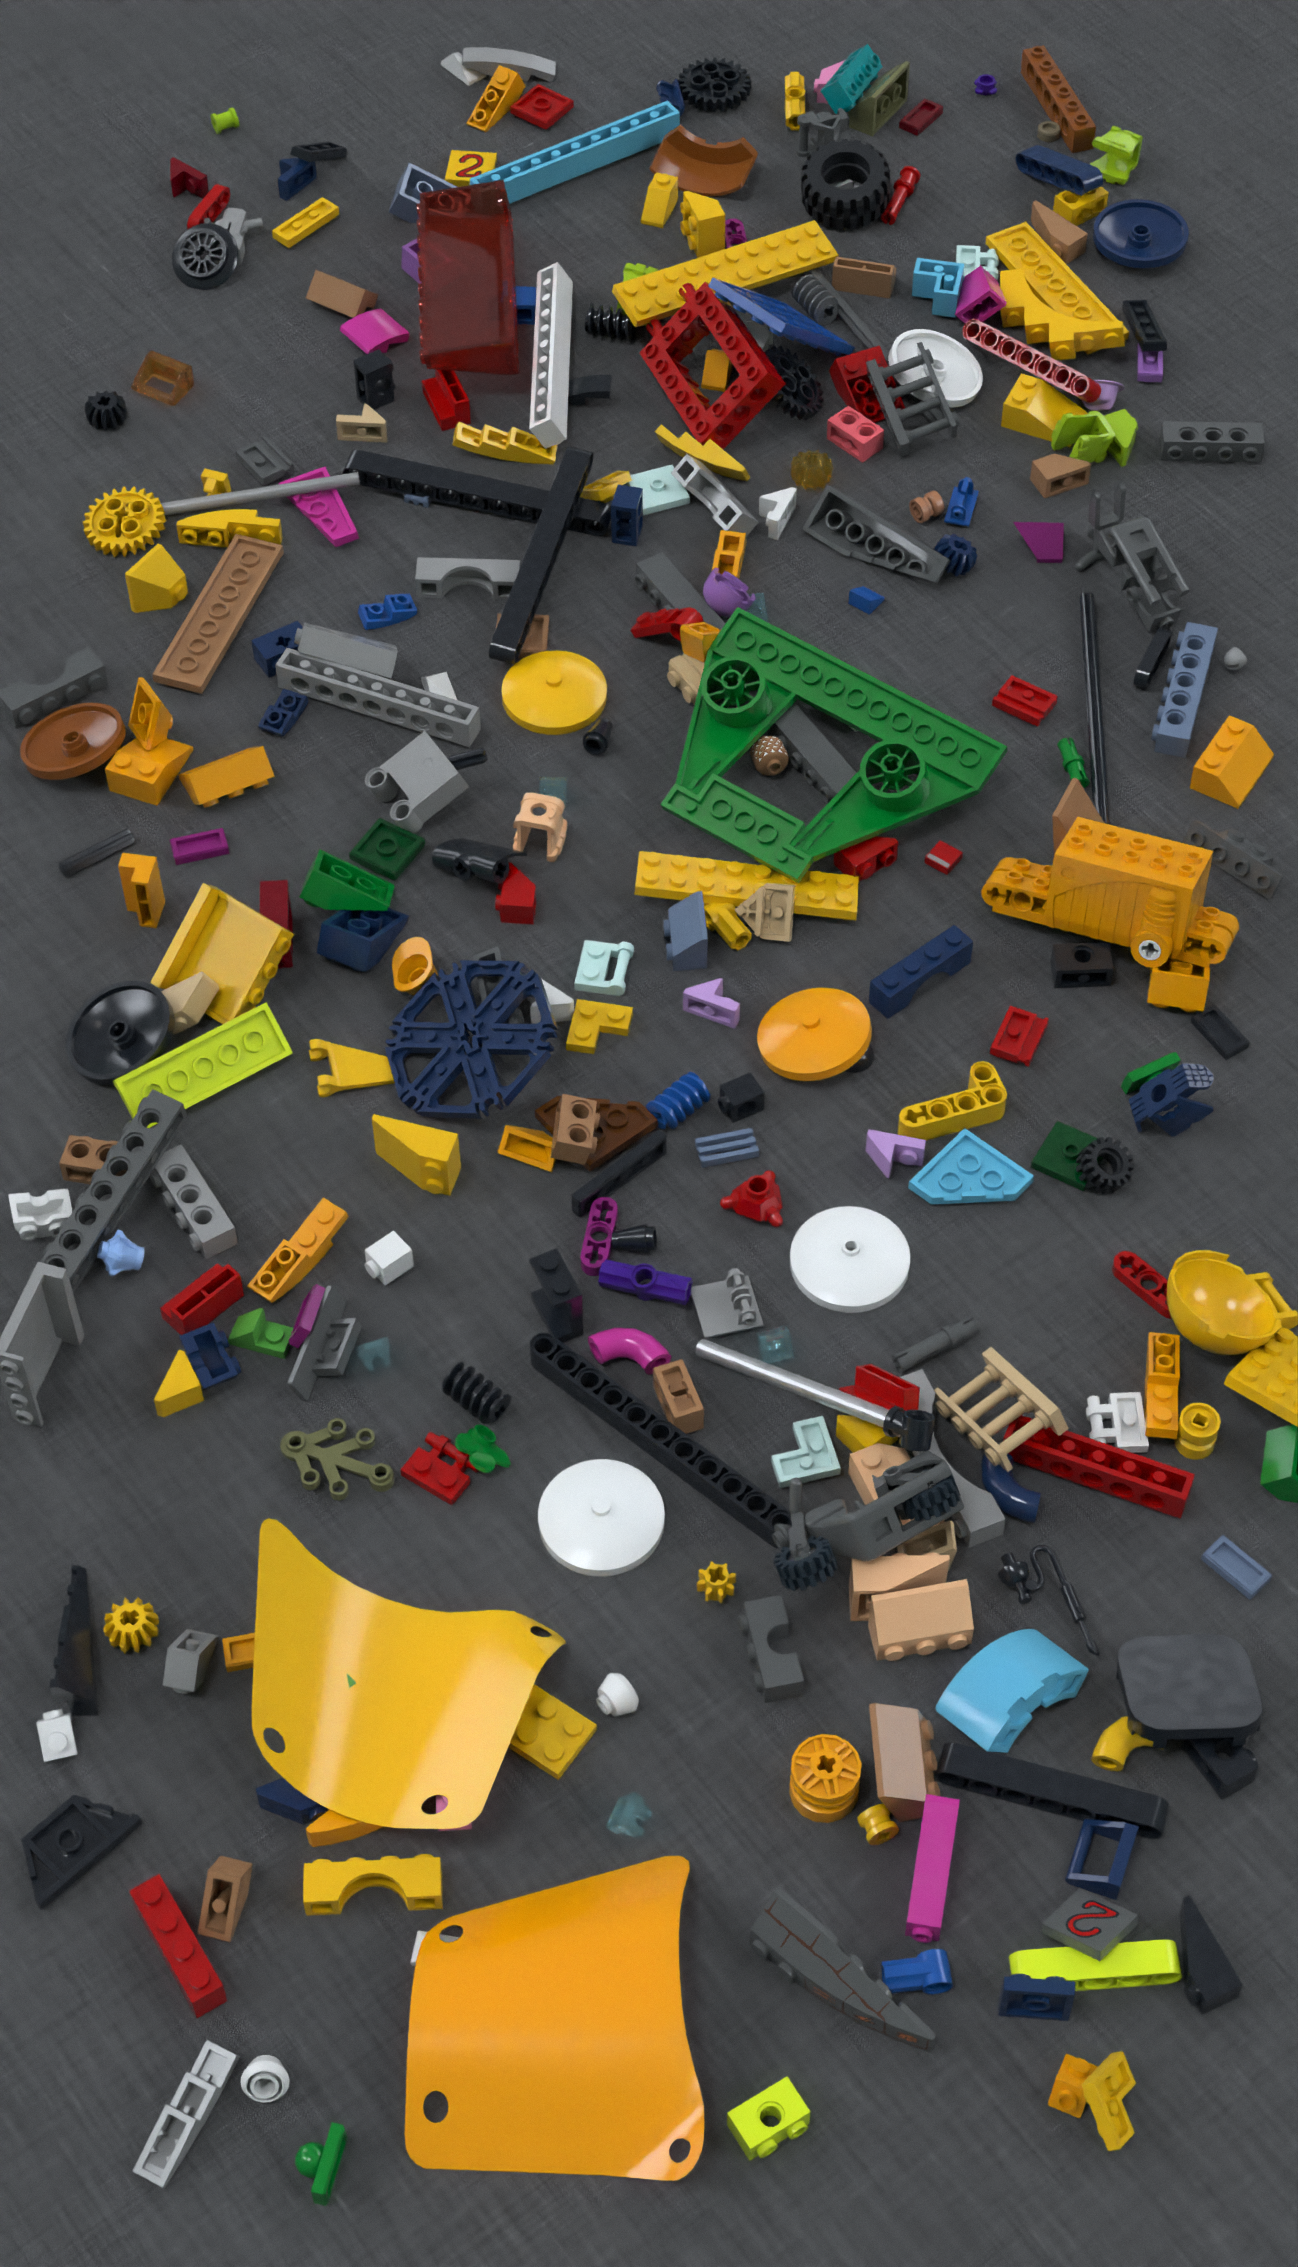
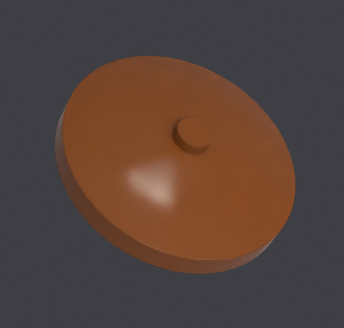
(72, 741)

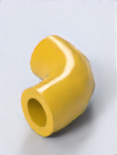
(1115, 1746)

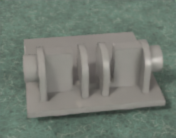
(727, 1305)

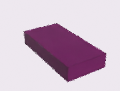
(199, 846)
(306, 1315)

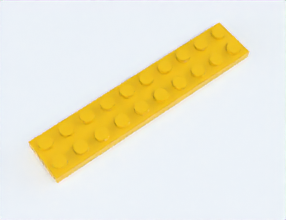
(743, 265)

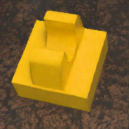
(215, 482)

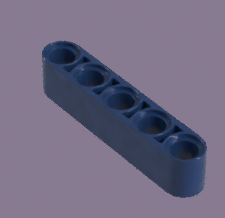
(1059, 170)

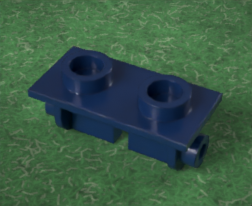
(671, 93)

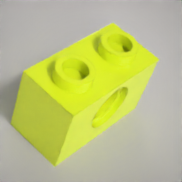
(778, 2101)

